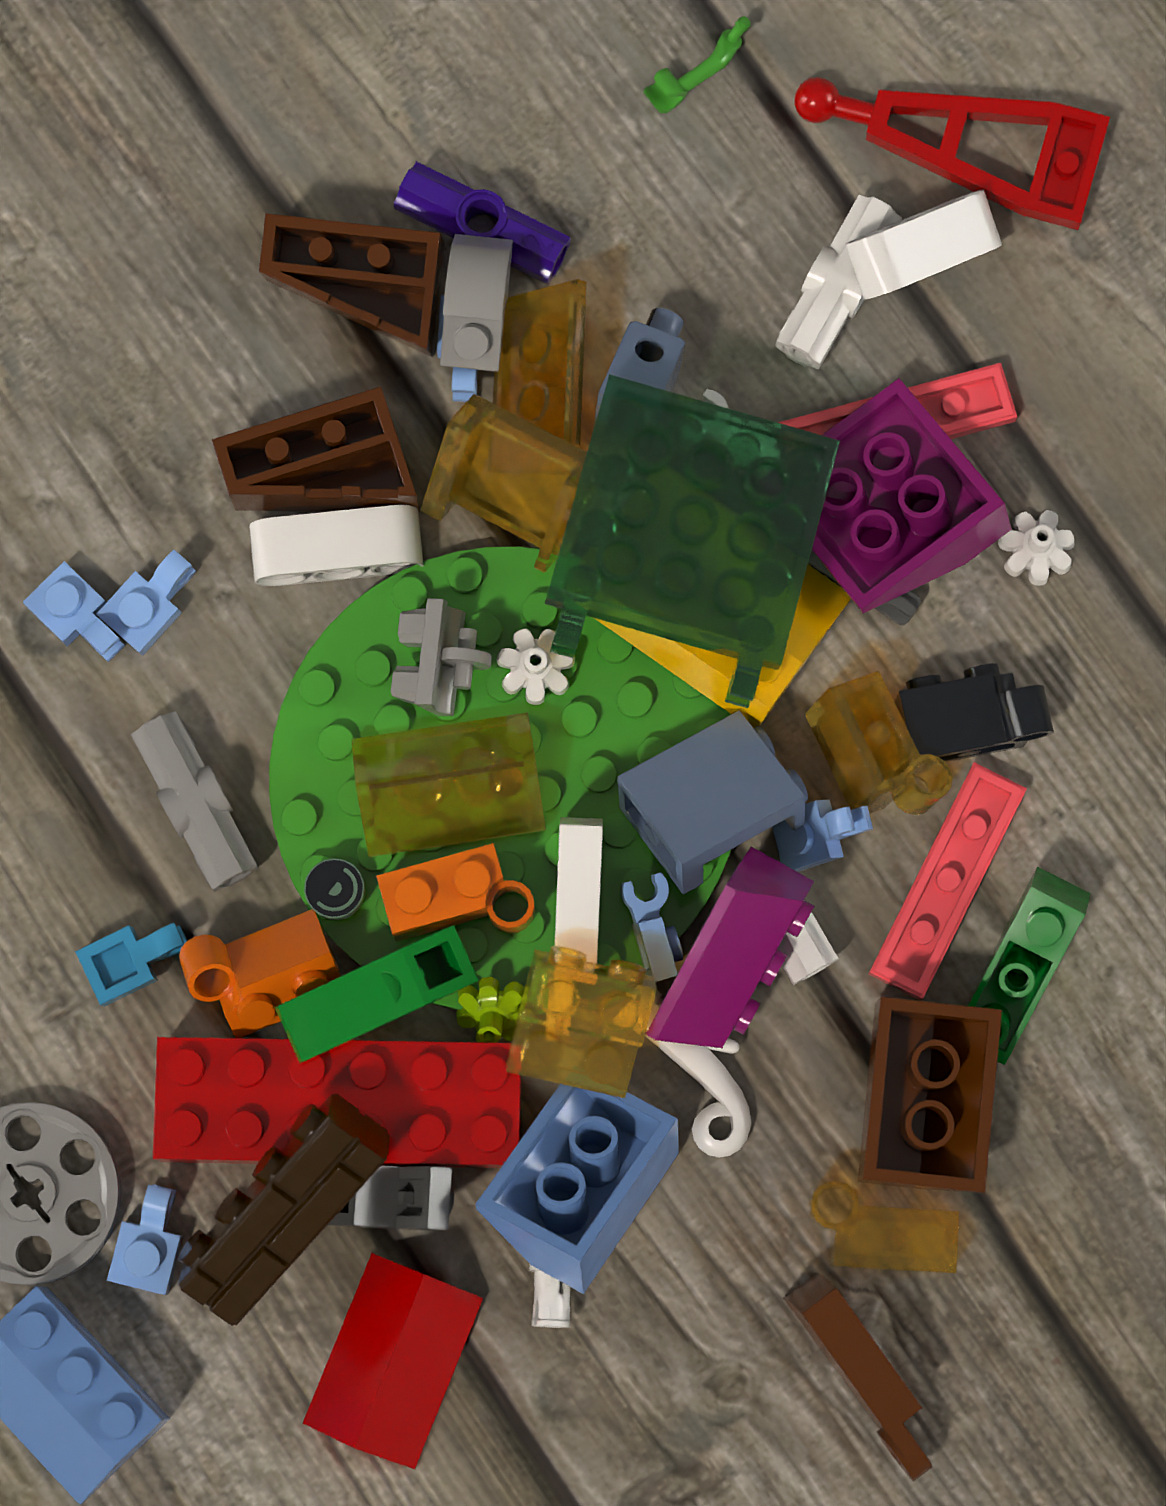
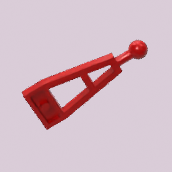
(1064, 164)

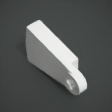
(579, 885)

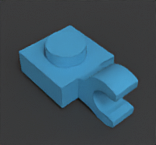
(123, 962)

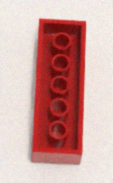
(244, 1094)

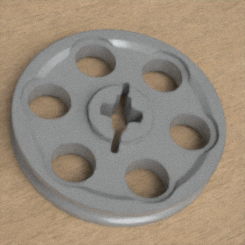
(60, 1193)

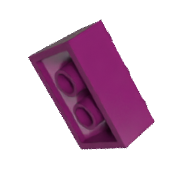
(734, 954)

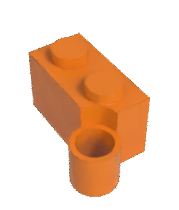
(449, 894)
(259, 970)

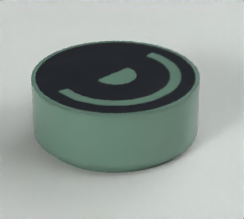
(334, 889)

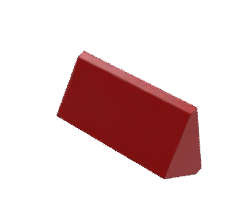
(392, 1361)

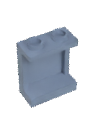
(710, 797)

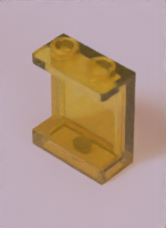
(506, 475)

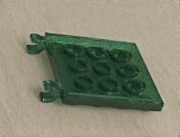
(691, 527)

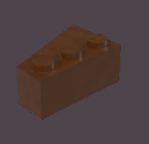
(359, 271)
(319, 459)

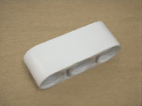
(923, 244)
(335, 545)

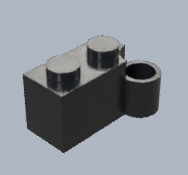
(973, 713)

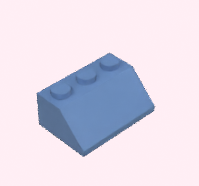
(579, 1180)
(69, 1395)

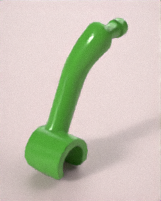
(670, 92)

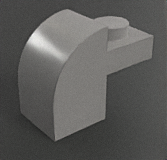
(475, 302)

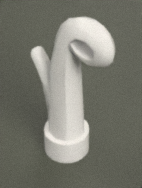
(715, 1078)

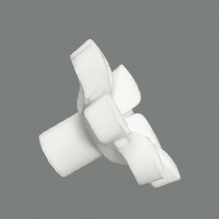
(1036, 554)
(534, 678)

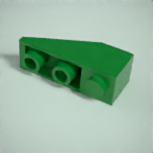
(1029, 953)
(376, 994)

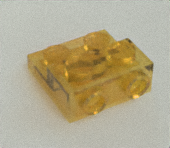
(581, 1021)

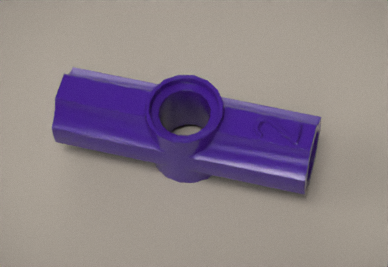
(450, 206)

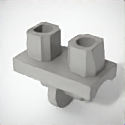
(445, 657)

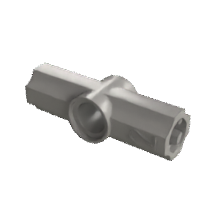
(194, 801)

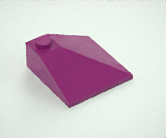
(901, 502)

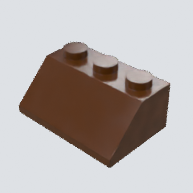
(929, 1095)

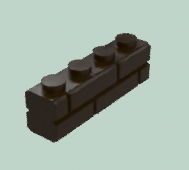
(283, 1208)

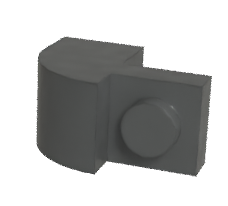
(401, 1200)

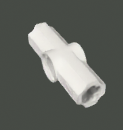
(831, 288)

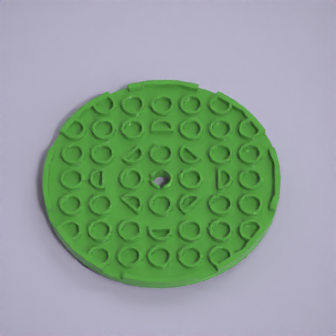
(607, 722)

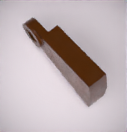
(862, 1367)

